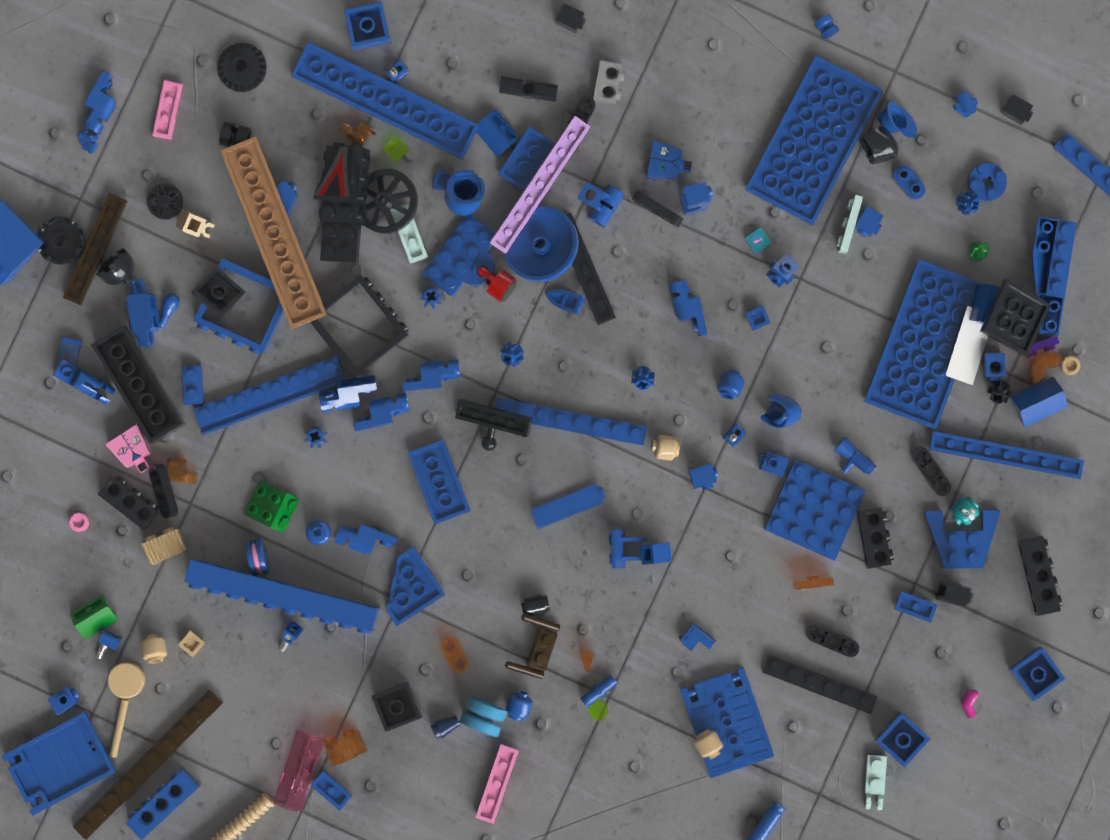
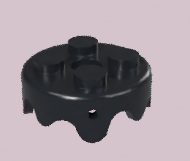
(58, 227)

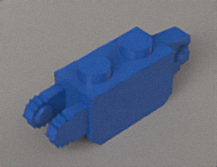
(142, 313)

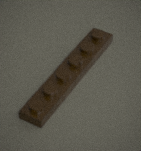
(95, 249)

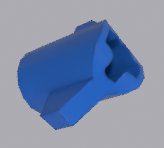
(965, 105)

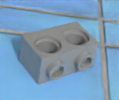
(604, 82)

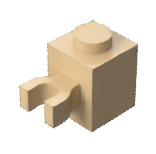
(193, 223)

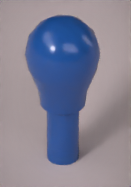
(169, 305)

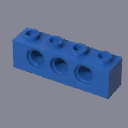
(136, 820)

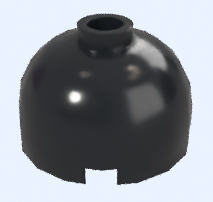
(117, 268)

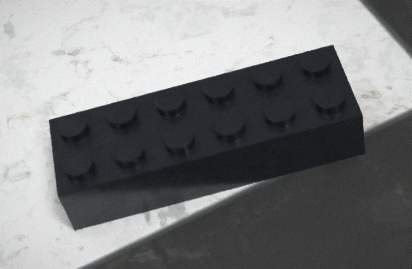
(138, 384)

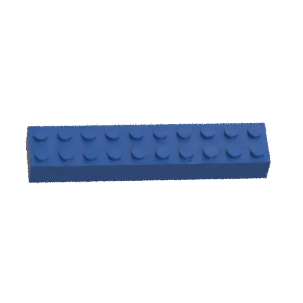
(282, 595)

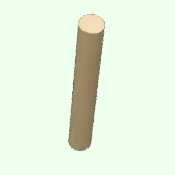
(118, 728)

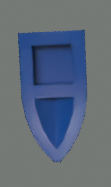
(566, 300)

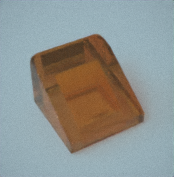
(587, 658)

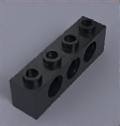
(1040, 605)

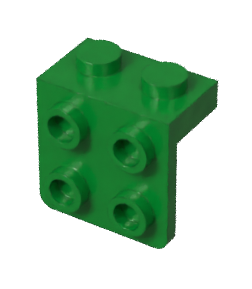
(271, 506)

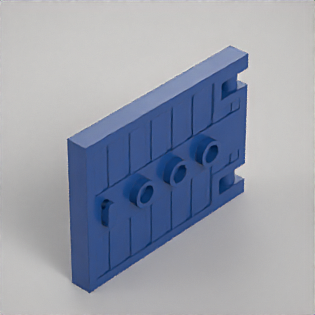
(733, 716)
(59, 763)

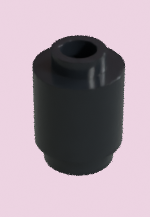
(535, 605)

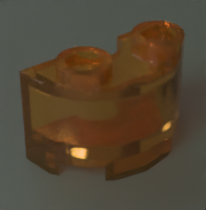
(1040, 363)
(345, 747)

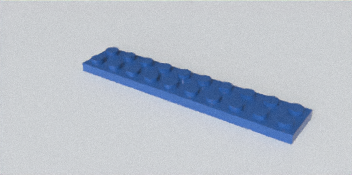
(385, 101)

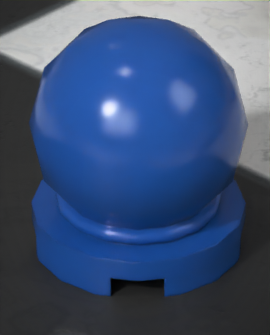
(464, 192)

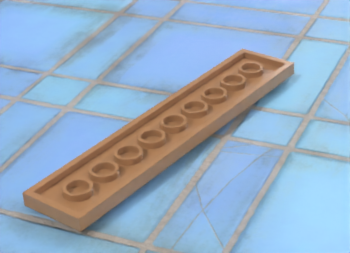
(273, 232)

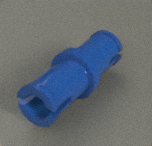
(598, 691)

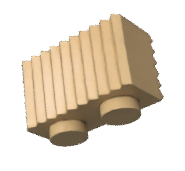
(164, 546)

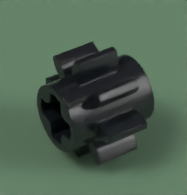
(999, 392)

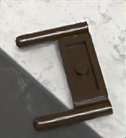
(541, 647)

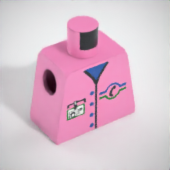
(131, 448)

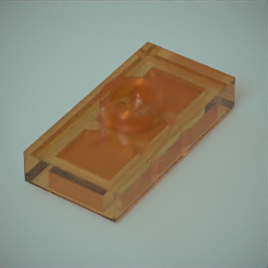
(813, 582)

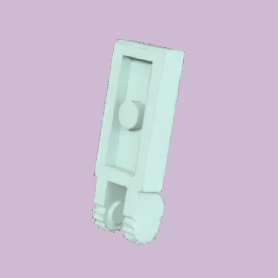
(875, 779)

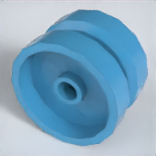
(484, 713)

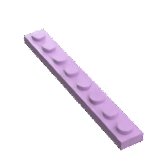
(539, 184)

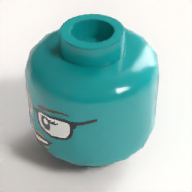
(964, 511)

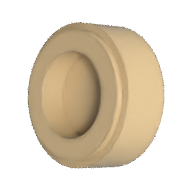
(1070, 365)

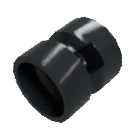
(233, 135)

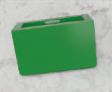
(93, 617)

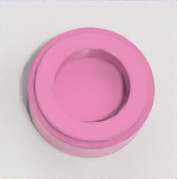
(79, 522)

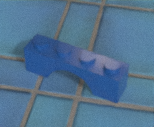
(696, 198)

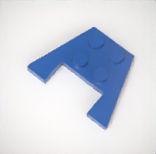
(962, 548)

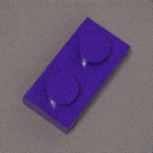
(1047, 345)

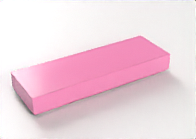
(167, 110)

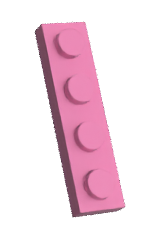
(497, 783)

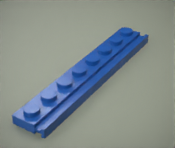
(269, 395)

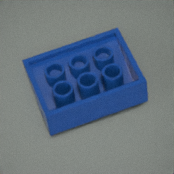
(17, 243)

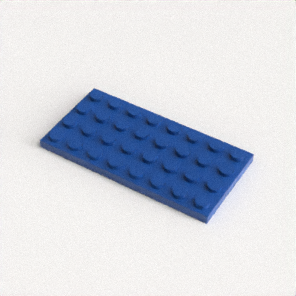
(814, 140)
(921, 344)

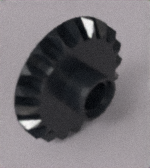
(249, 77)

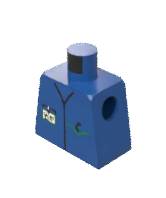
(666, 162)

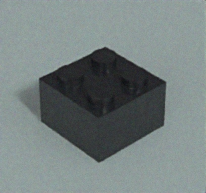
(396, 706)

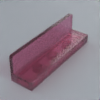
(298, 771)

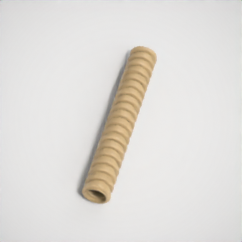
(245, 819)

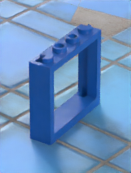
(237, 339)
(568, 505)

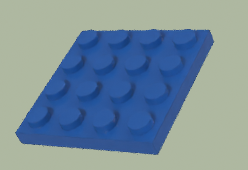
(814, 510)

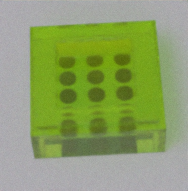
(396, 149)

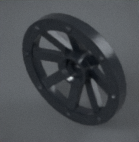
(389, 202)

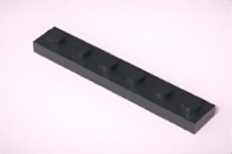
(819, 684)

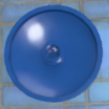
(544, 246)

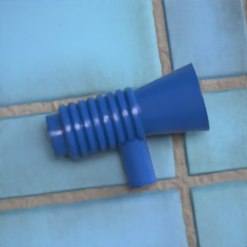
(860, 460)

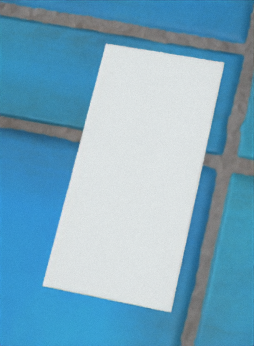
(967, 350)

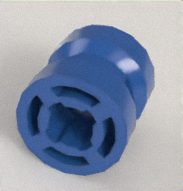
(825, 22)

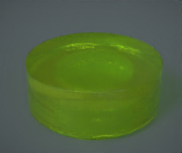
(598, 710)

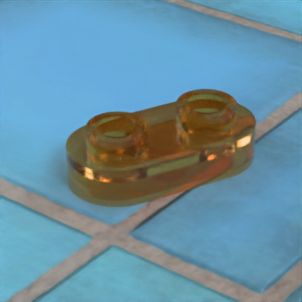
(454, 655)

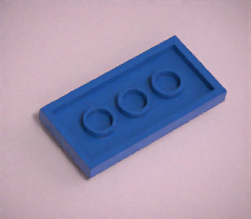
(439, 482)

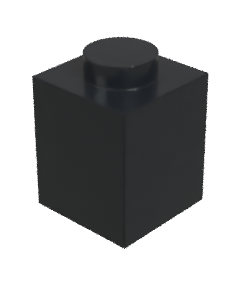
(570, 18)
(1017, 110)

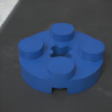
(985, 171)

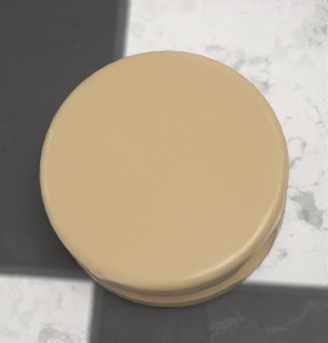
(126, 680)

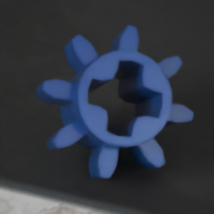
(967, 202)
(432, 302)
(512, 354)
(643, 378)
(314, 431)

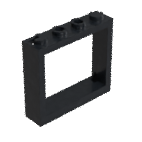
(389, 313)

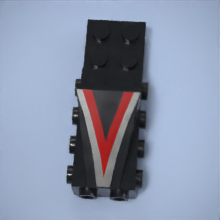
(343, 201)

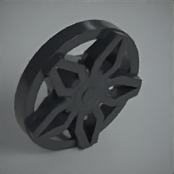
(165, 201)

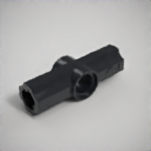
(515, 87)

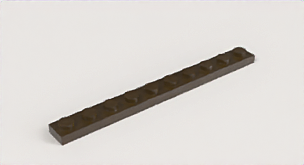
(147, 764)

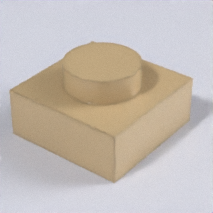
(191, 643)

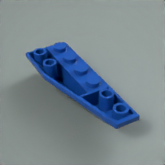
(1051, 267)

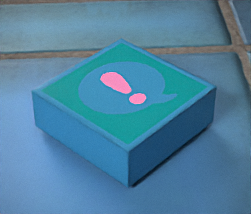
(757, 240)

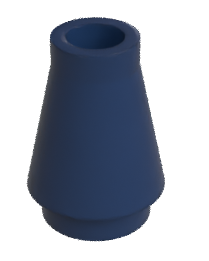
(445, 726)

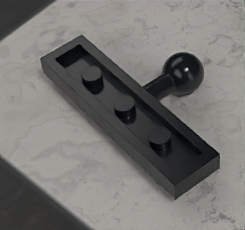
(493, 419)

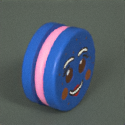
(257, 556)

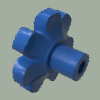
(88, 140)

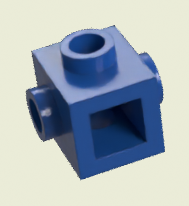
(782, 270)

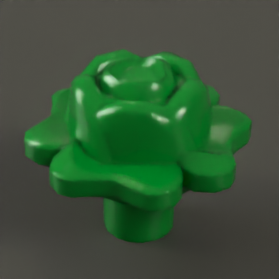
(979, 251)

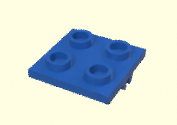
(617, 557)

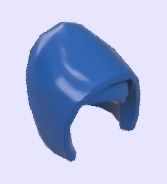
(782, 411)

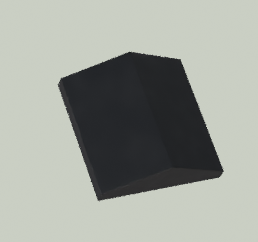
(218, 292)

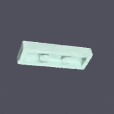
(849, 224)
(410, 238)

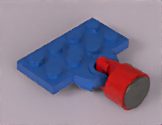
(467, 261)

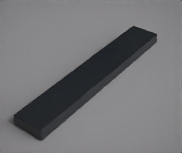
(591, 283)

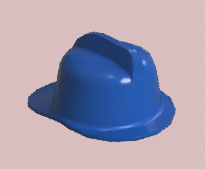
(897, 120)

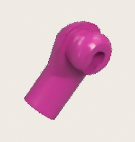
(968, 701)

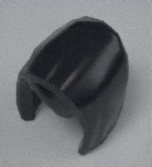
(879, 146)

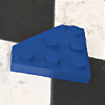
(411, 587)

